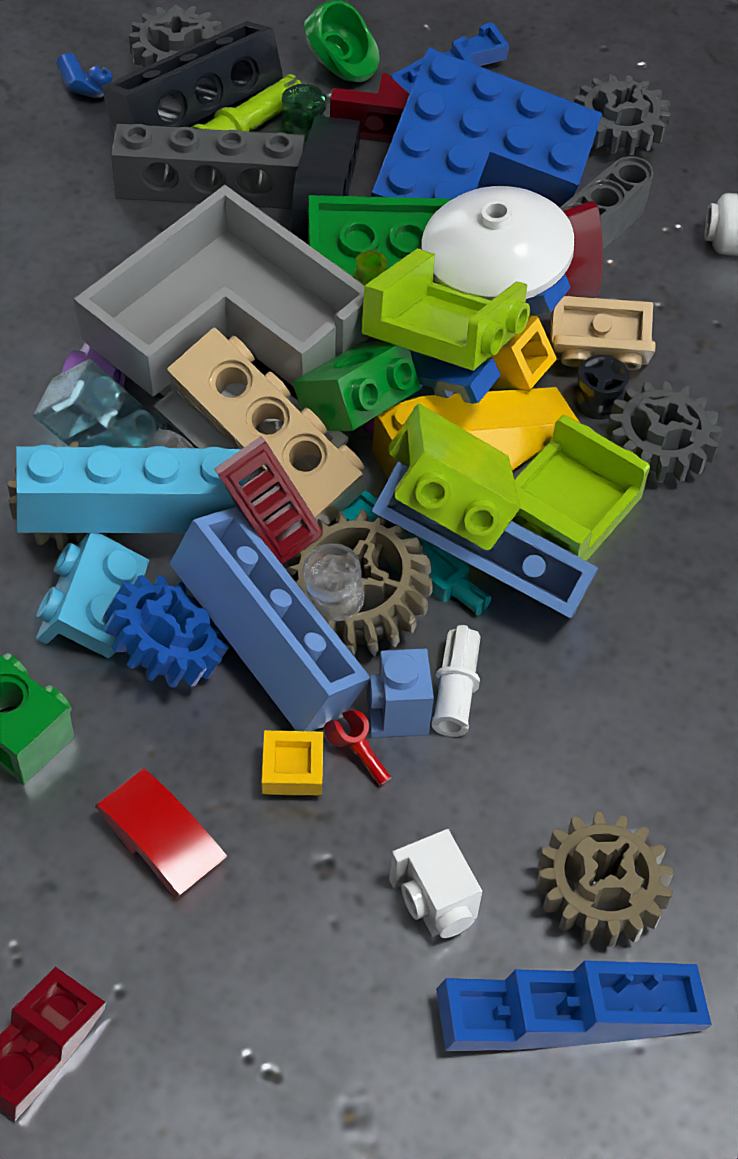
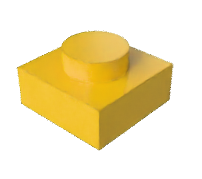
(292, 763)

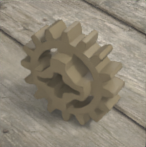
(612, 903)

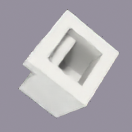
(437, 884)

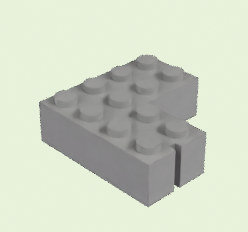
(229, 272)

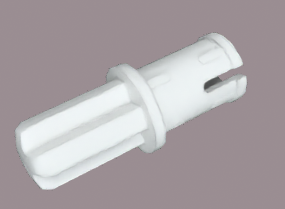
(456, 682)

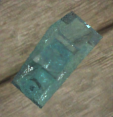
(94, 410)

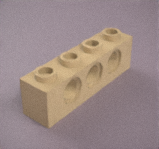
(218, 362)

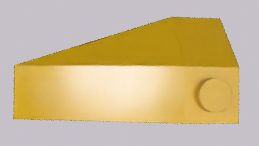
(509, 420)

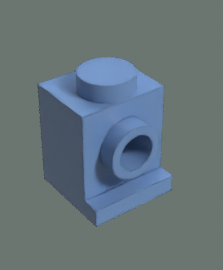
(400, 694)

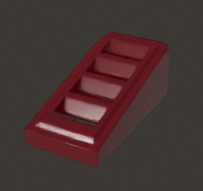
(290, 527)

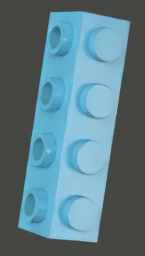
(118, 488)

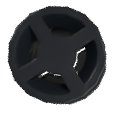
(599, 384)

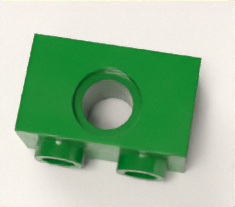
(358, 384)
(37, 726)

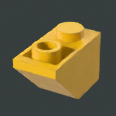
(524, 357)

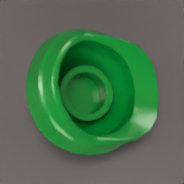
(342, 41)

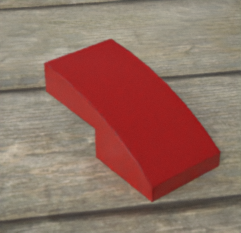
(161, 831)

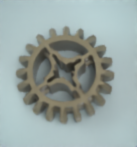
(387, 603)

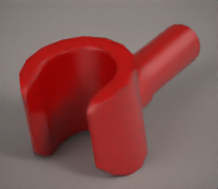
(356, 740)

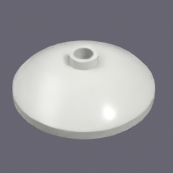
(499, 238)

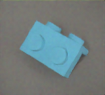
(86, 585)

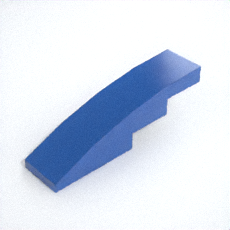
(572, 1008)

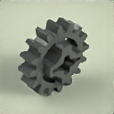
(169, 33)
(629, 113)
(665, 429)

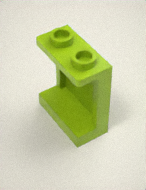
(437, 321)
(455, 478)
(579, 488)

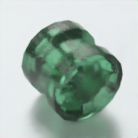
(300, 107)

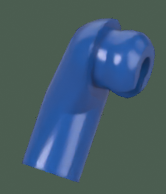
(80, 81)

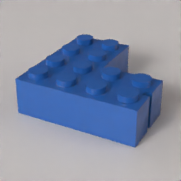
(486, 131)

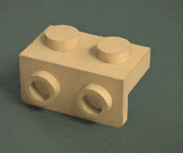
(602, 327)

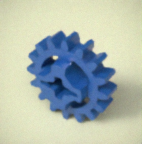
(164, 631)

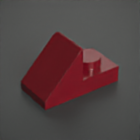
(377, 111)

